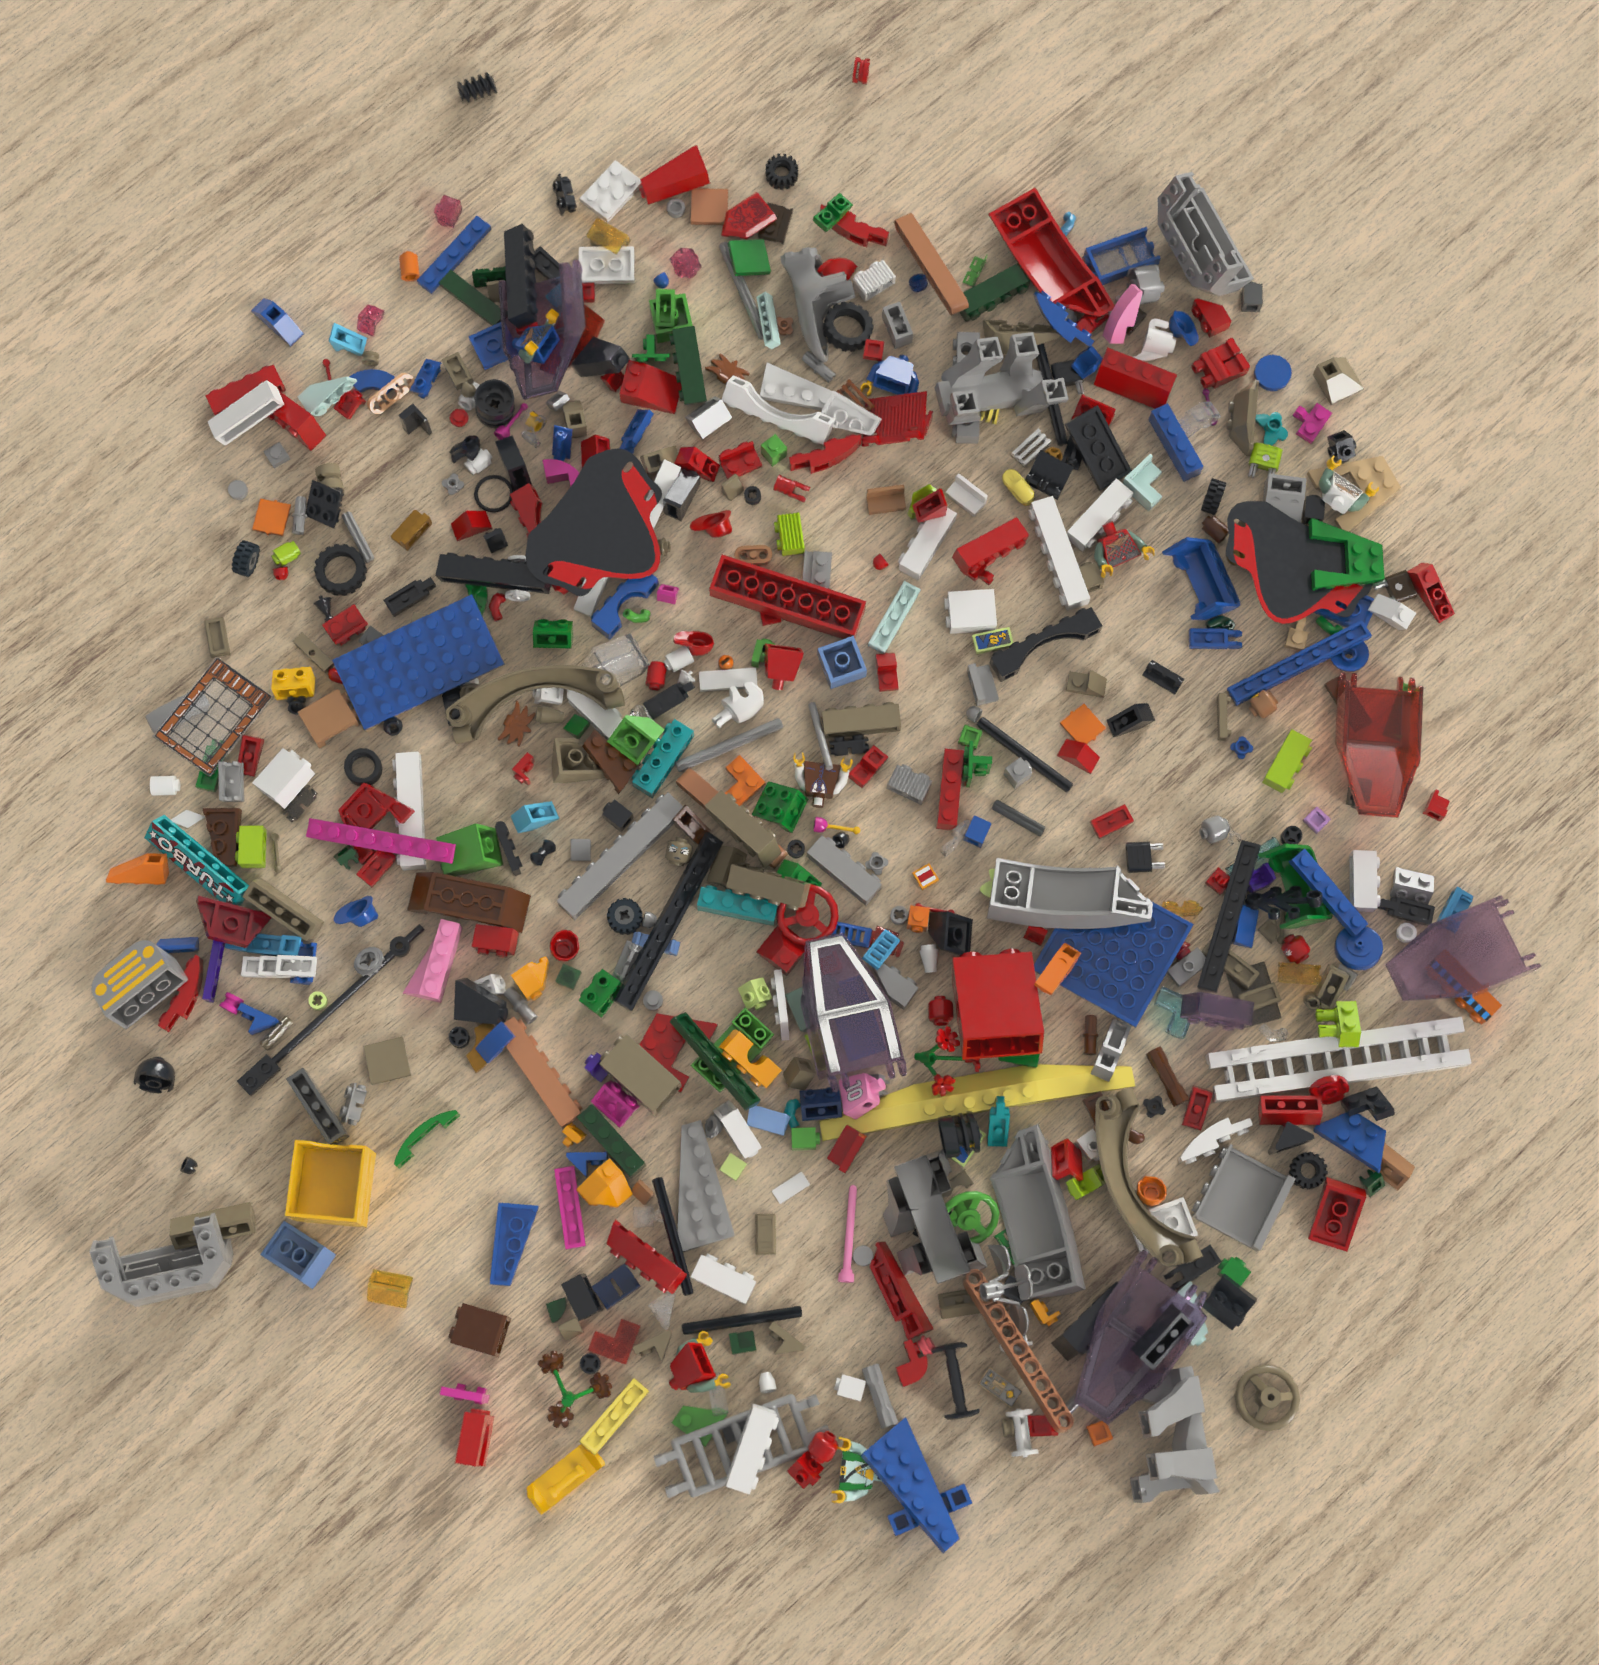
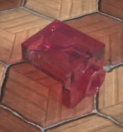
(369, 318)

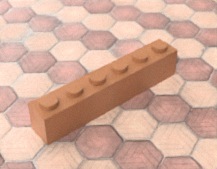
(541, 1076)

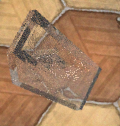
(663, 1308)

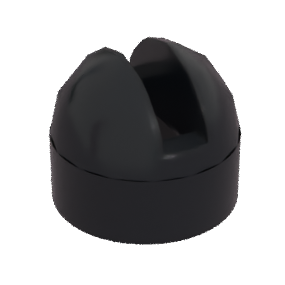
(841, 836)
(187, 1165)

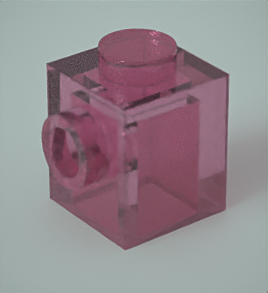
(448, 211)

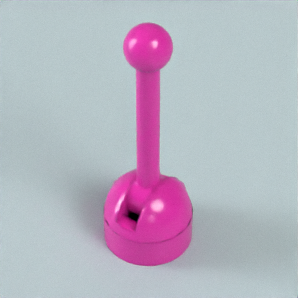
(504, 431)

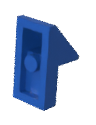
(261, 1020)
(581, 1160)

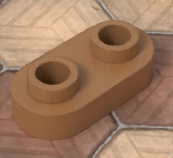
(753, 553)

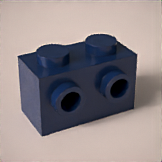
(820, 1104)

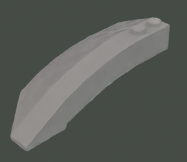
(1065, 897)
(1037, 1217)

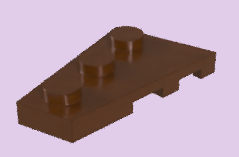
(612, 762)
(222, 827)

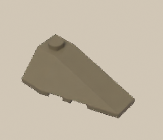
(1004, 331)
(572, 762)

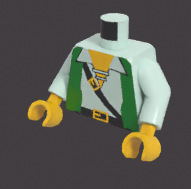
(855, 1473)

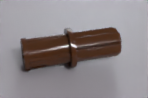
(1090, 1035)

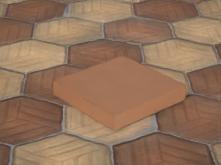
(709, 206)

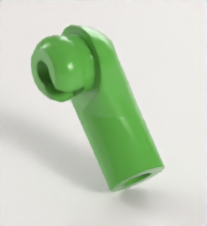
(637, 618)

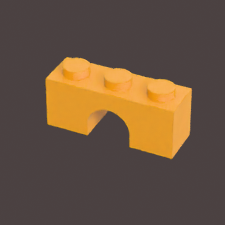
(736, 1048)

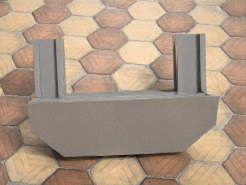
(1200, 238)
(164, 1271)

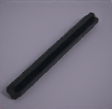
(1054, 409)
(1025, 754)
(672, 1233)
(742, 1320)

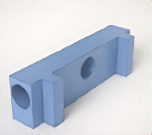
(672, 948)

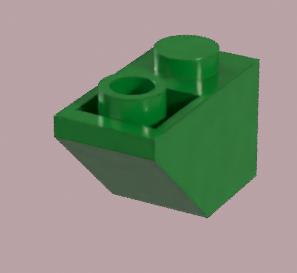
(796, 871)

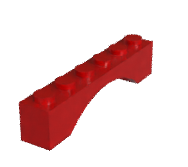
(529, 506)

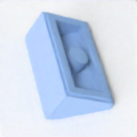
(768, 1120)

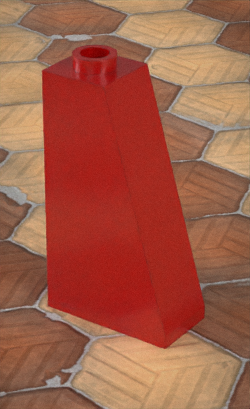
(675, 177)

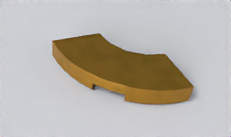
(473, 1056)

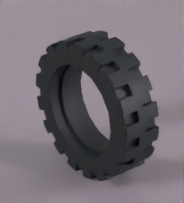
(855, 312)
(331, 553)

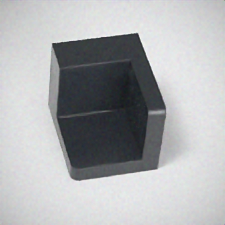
(1012, 1293)

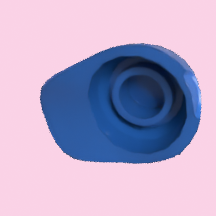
(1183, 327)

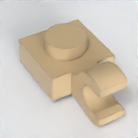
(1296, 637)

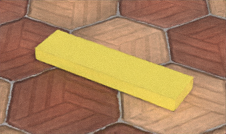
(614, 1416)

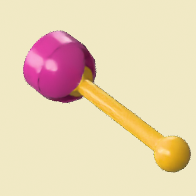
(821, 825)

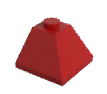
(781, 951)

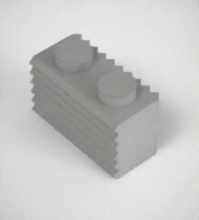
(909, 784)

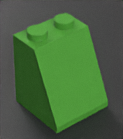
(475, 850)

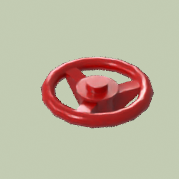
(808, 916)

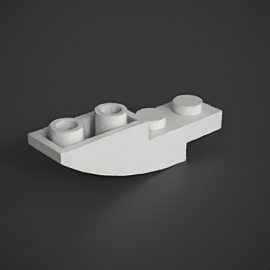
(1207, 1141)

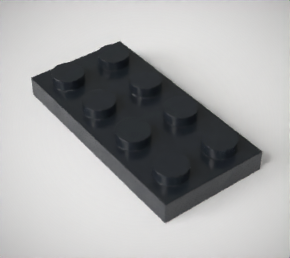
(1098, 447)

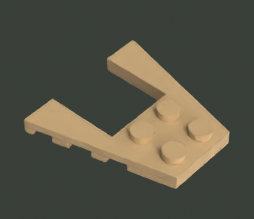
(1362, 473)

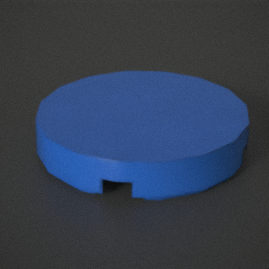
(1273, 372)

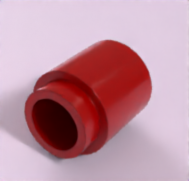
(656, 675)

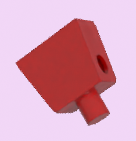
(782, 663)

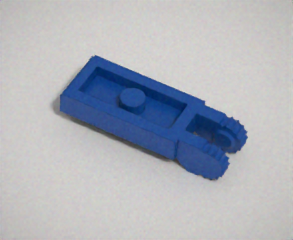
(1213, 638)

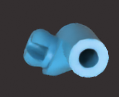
(1069, 224)

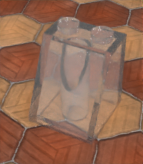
(620, 657)

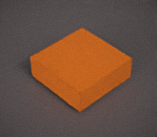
(1099, 1433)

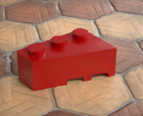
(298, 423)

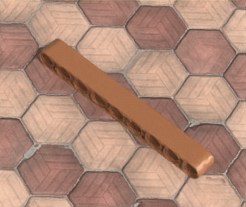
(1019, 1361)

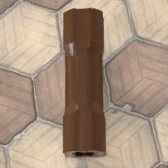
(1173, 1088)

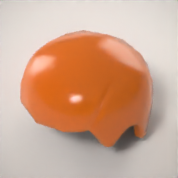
(1151, 1190)

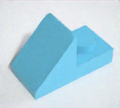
(345, 339)

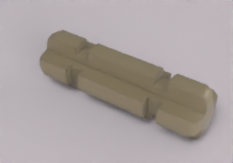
(276, 1033)

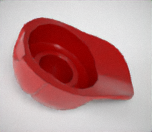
(697, 642)

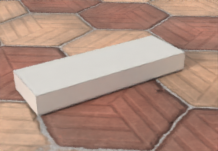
(724, 679)

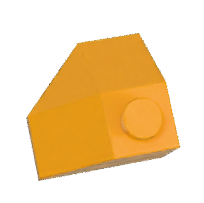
(532, 978)
(605, 1186)

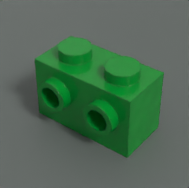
(553, 634)
(600, 993)

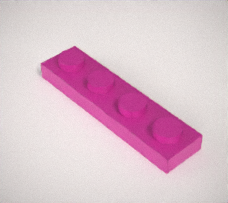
(570, 1207)

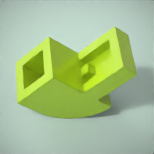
(1091, 1181)

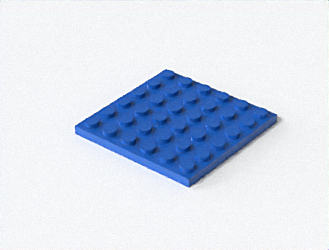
(1120, 963)

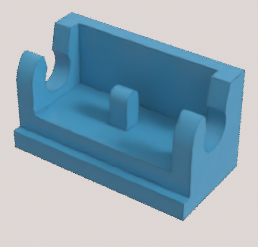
(1457, 902)

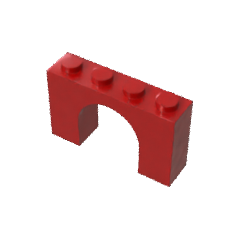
(475, 1438)

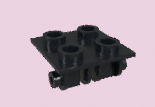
(1049, 474)
(324, 503)

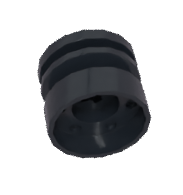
(495, 394)
(959, 1134)

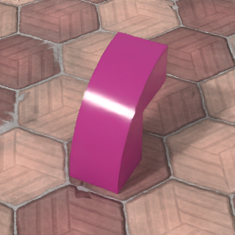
(559, 471)

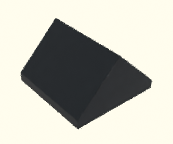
(1288, 1137)

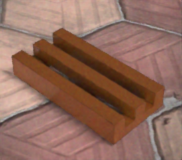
(845, 389)

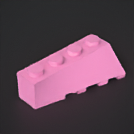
(434, 969)

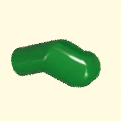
(1327, 626)

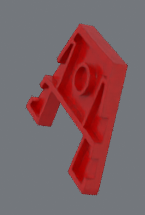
(367, 809)
(665, 1042)

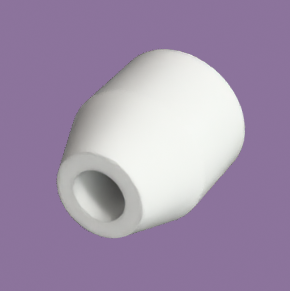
(767, 1383)

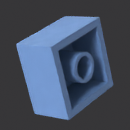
(842, 662)

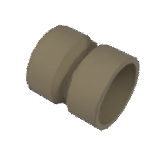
(329, 475)

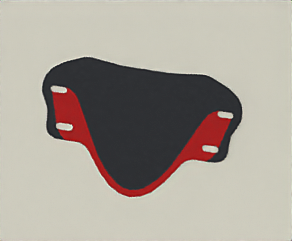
(598, 526)
(1282, 563)

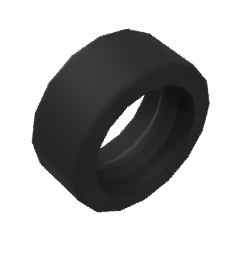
(354, 755)

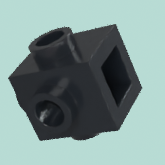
(1341, 446)

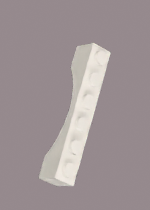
(742, 395)

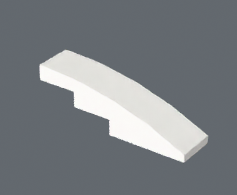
(279, 966)

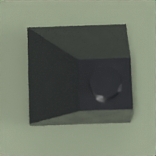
(951, 931)

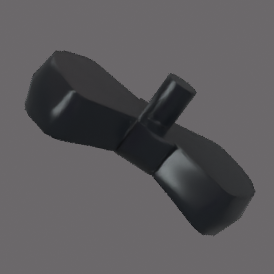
(538, 857)

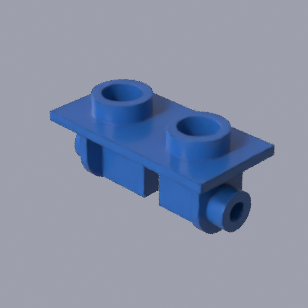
(426, 375)
(561, 443)

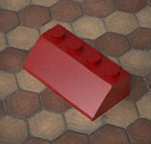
(1134, 379)

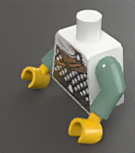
(1341, 493)

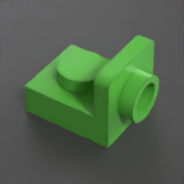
(759, 654)

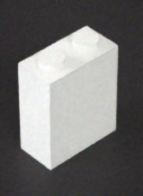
(970, 611)
(284, 777)

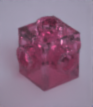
(685, 262)

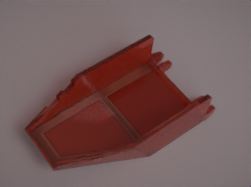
(1379, 743)

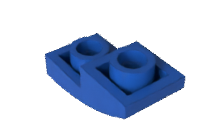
(494, 1042)

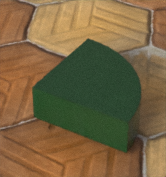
(556, 1309)

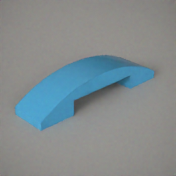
(271, 945)

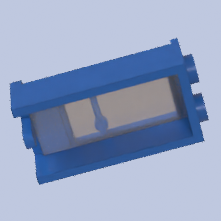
(1116, 256)

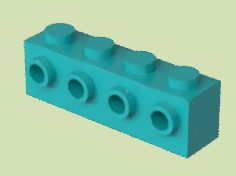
(663, 758)
(736, 905)

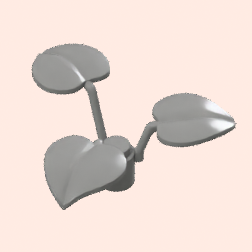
(994, 1289)

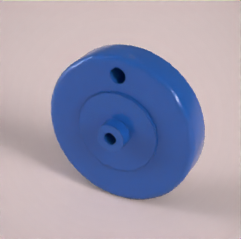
(1358, 951)

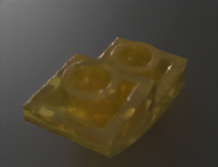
(1187, 909)

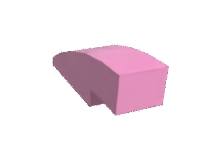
(1123, 315)

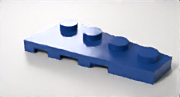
(511, 1235)

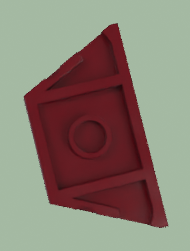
(230, 922)

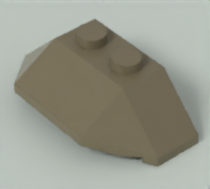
(1243, 417)

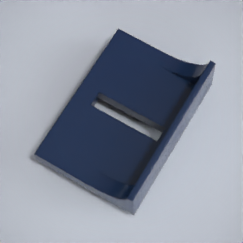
(607, 1292)

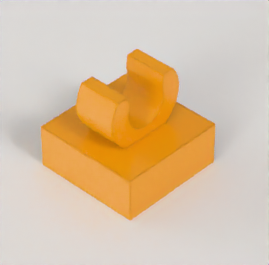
(573, 1135)

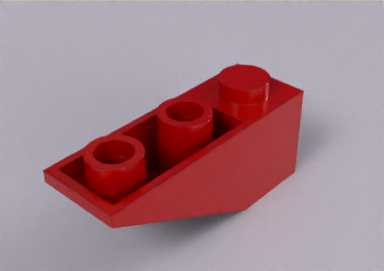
(1431, 591)

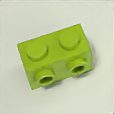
(251, 846)

